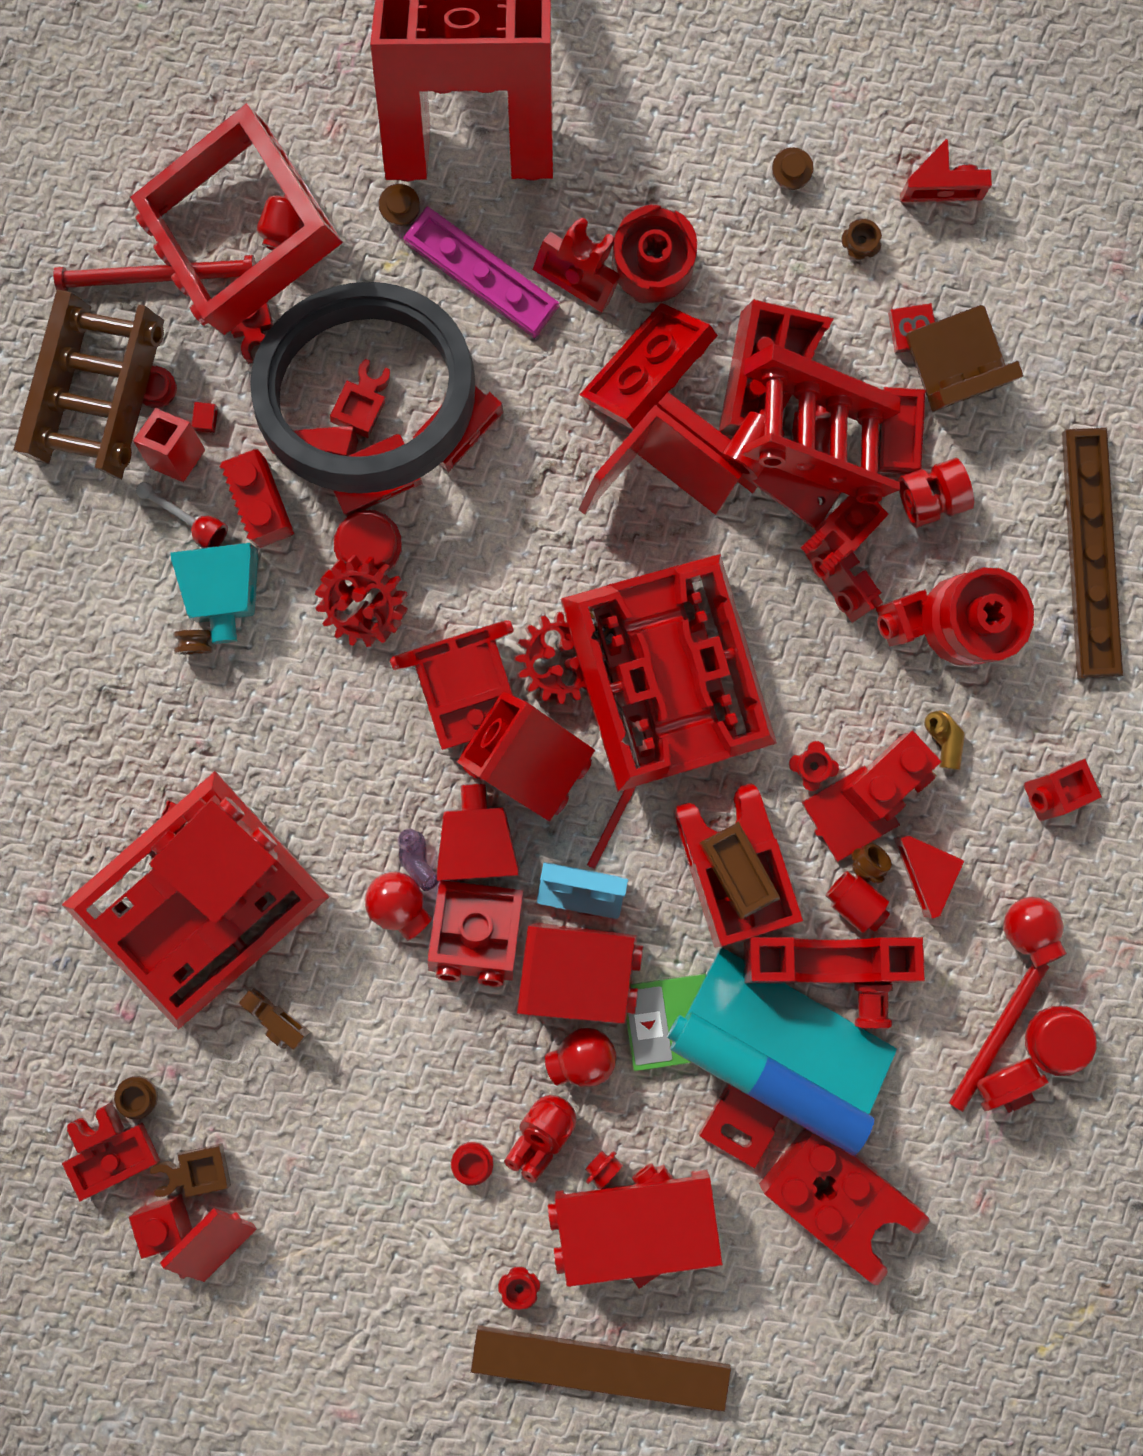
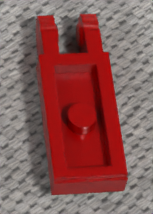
(845, 530)

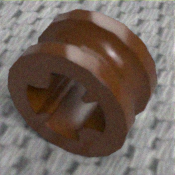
(192, 642)

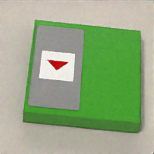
(656, 1011)

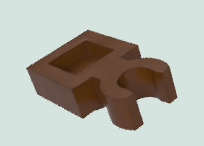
(281, 1026)
(198, 1171)

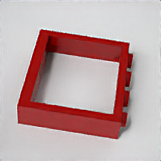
(272, 272)

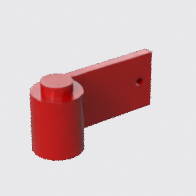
(789, 490)

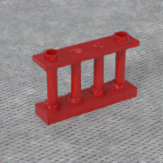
(844, 399)

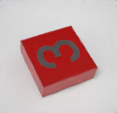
(908, 319)

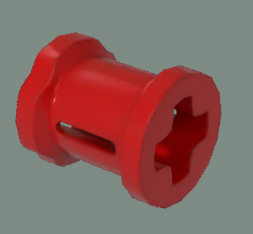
(873, 1005)

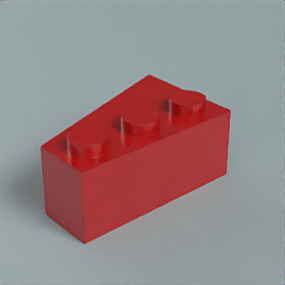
(758, 328)

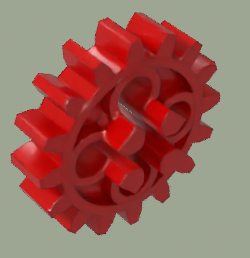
(338, 596)
(536, 648)

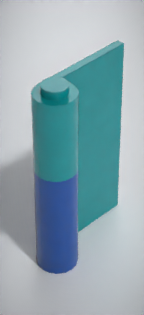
(785, 1052)

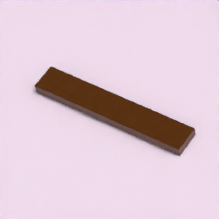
(1092, 553)
(601, 1368)

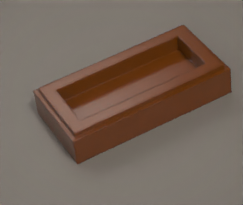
(739, 870)

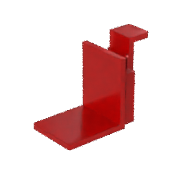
(681, 449)

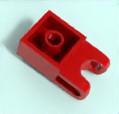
(718, 910)
(848, 1209)

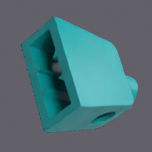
(218, 586)

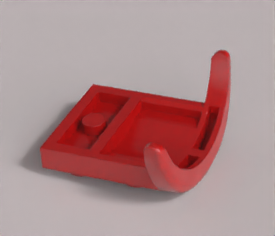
(460, 680)

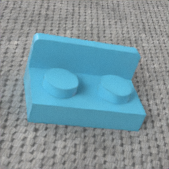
(581, 890)

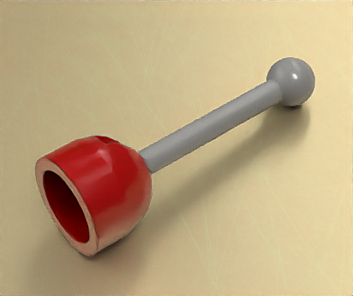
(206, 530)

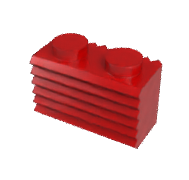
(257, 498)

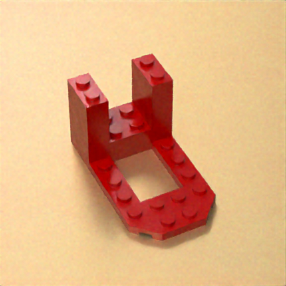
(462, 48)

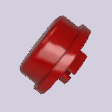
(367, 535)
(1060, 1040)
(1011, 1086)

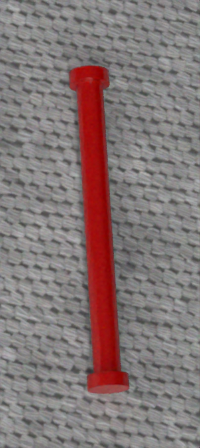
(146, 274)

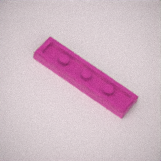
(481, 272)

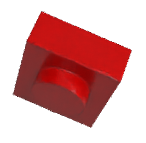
(902, 618)

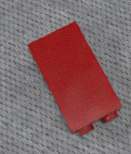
(636, 1230)

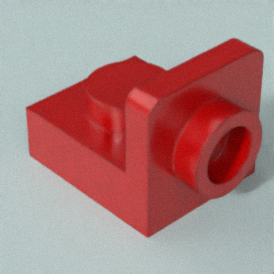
(1062, 790)

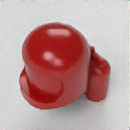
(543, 1134)

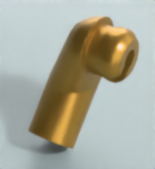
(949, 736)

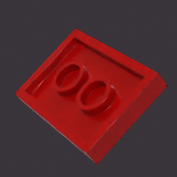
(648, 365)

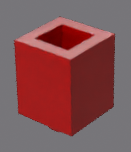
(169, 445)
(160, 1225)

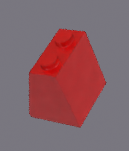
(527, 756)
(579, 973)

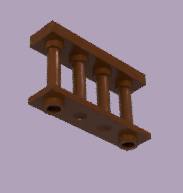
(53, 377)

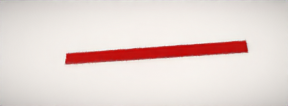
(610, 827)

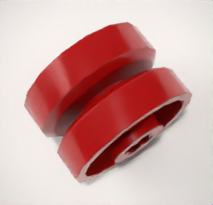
(978, 617)

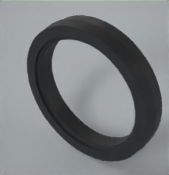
(343, 305)

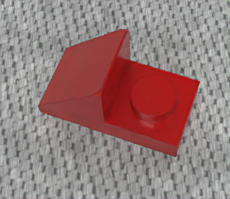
(937, 183)

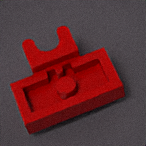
(578, 265)
(106, 1154)

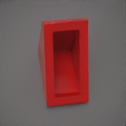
(930, 873)

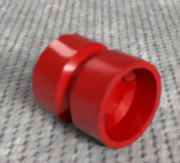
(950, 490)

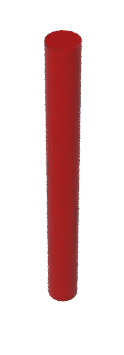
(998, 1036)

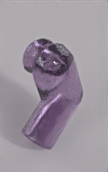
(414, 858)

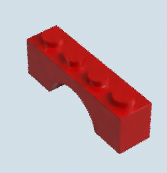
(834, 960)

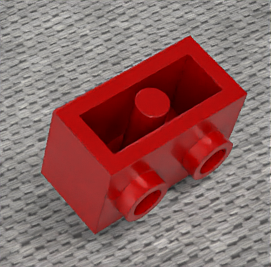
(891, 776)

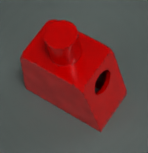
(476, 840)

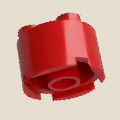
(663, 232)

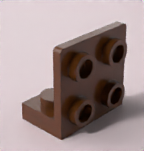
(959, 358)

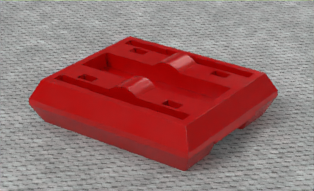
(667, 672)
(168, 931)

